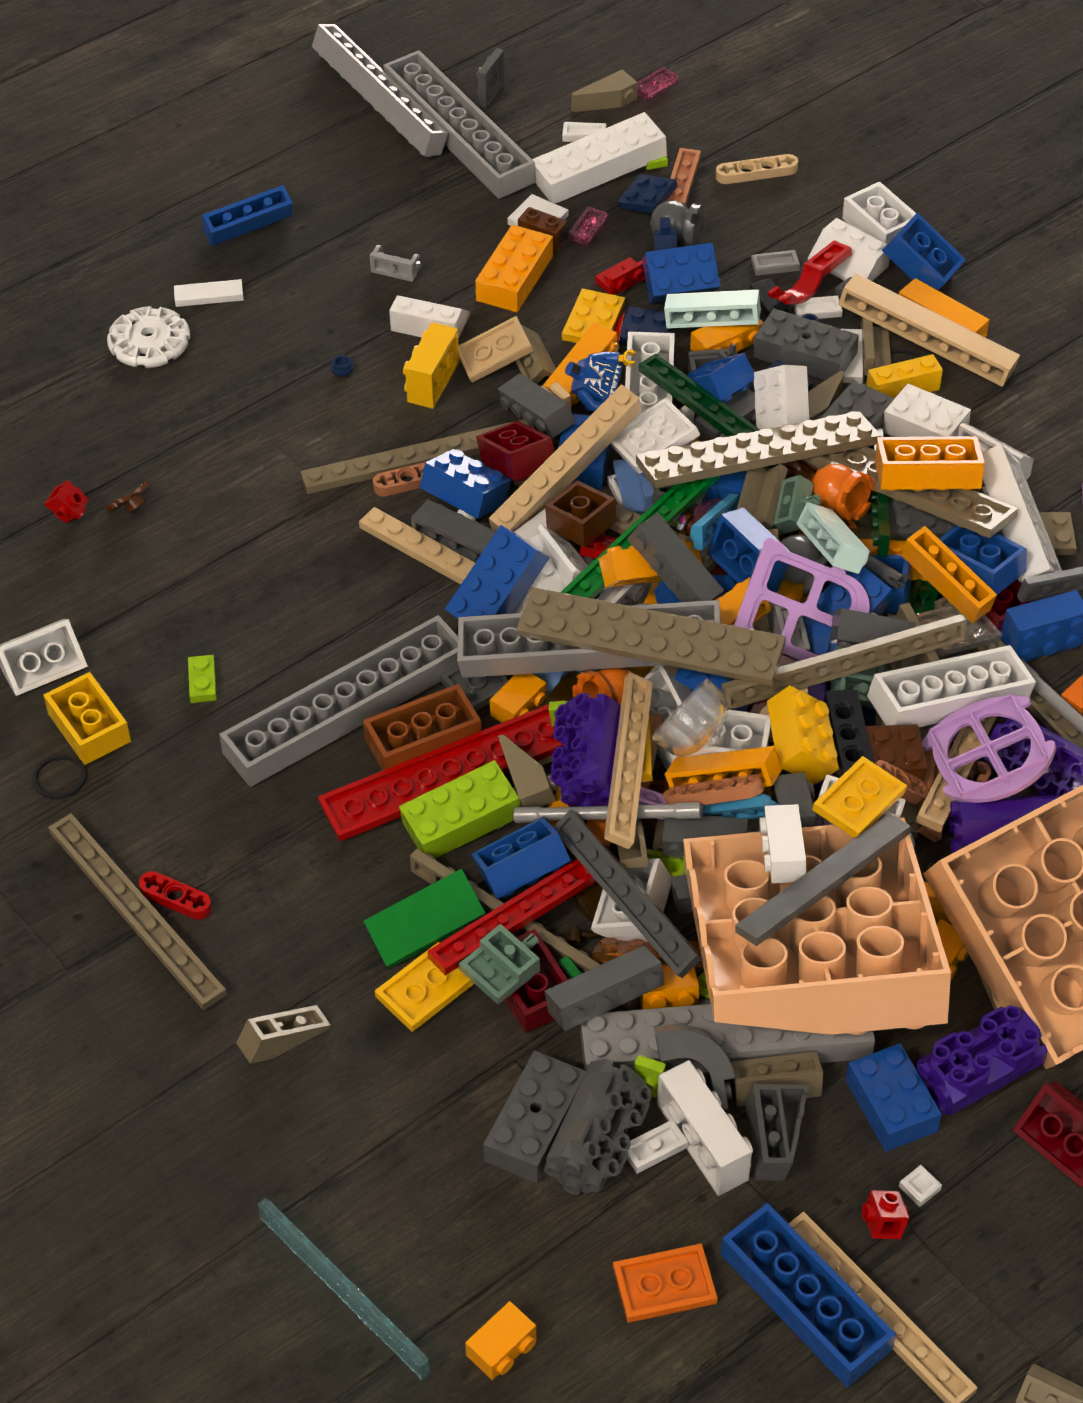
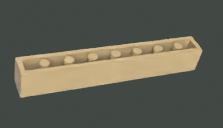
(929, 329)
(568, 460)

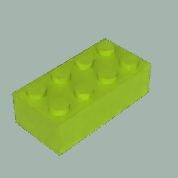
(460, 810)

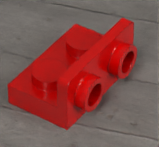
(621, 276)

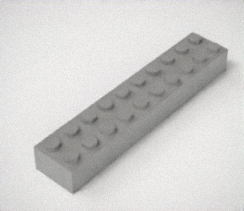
(471, 133)
(492, 648)
(340, 701)
(631, 1033)

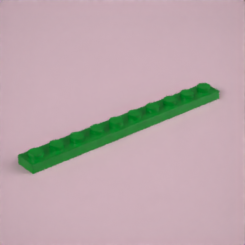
(669, 506)

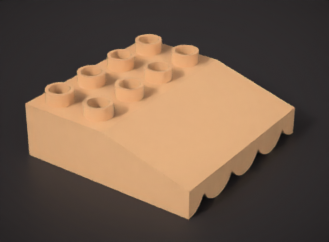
(1022, 916)
(843, 965)

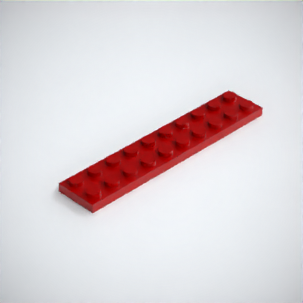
(378, 796)

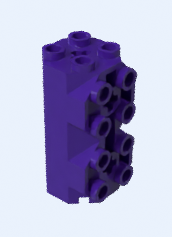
(587, 758)
(1063, 773)
(976, 820)
(982, 1060)

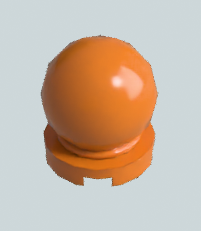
(843, 490)
(602, 682)

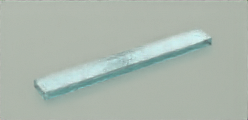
(344, 1288)

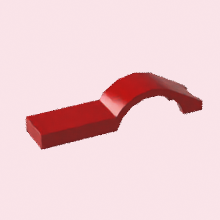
(813, 273)

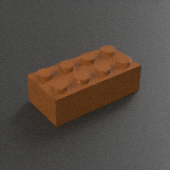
(420, 726)

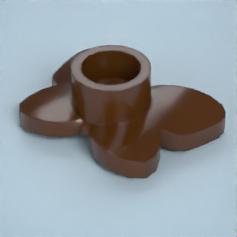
(131, 501)

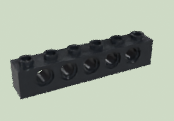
(848, 728)

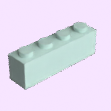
(712, 309)
(833, 538)

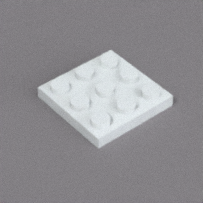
(654, 430)

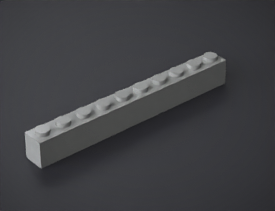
(380, 90)

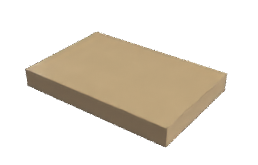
(494, 349)

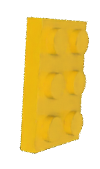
(589, 308)
(859, 797)
(421, 991)

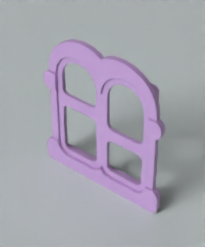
(757, 591)

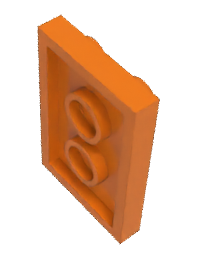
(664, 1283)

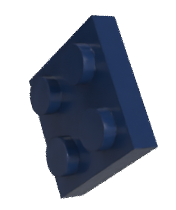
(647, 193)
(642, 321)

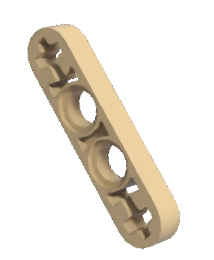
(732, 171)

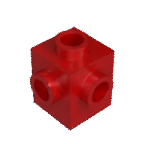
(67, 502)
(885, 1214)

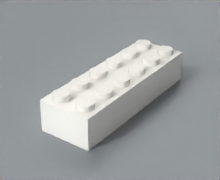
(599, 158)
(646, 345)
(1007, 483)
(938, 688)

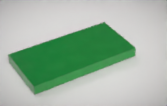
(424, 918)

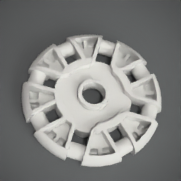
(130, 340)

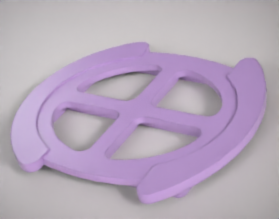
(1006, 783)

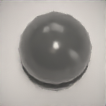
(682, 219)
(803, 547)

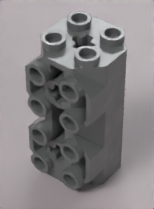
(594, 1131)

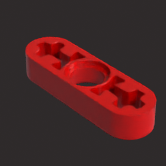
(180, 905)

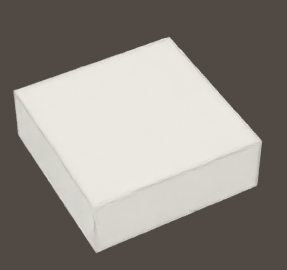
(920, 1185)

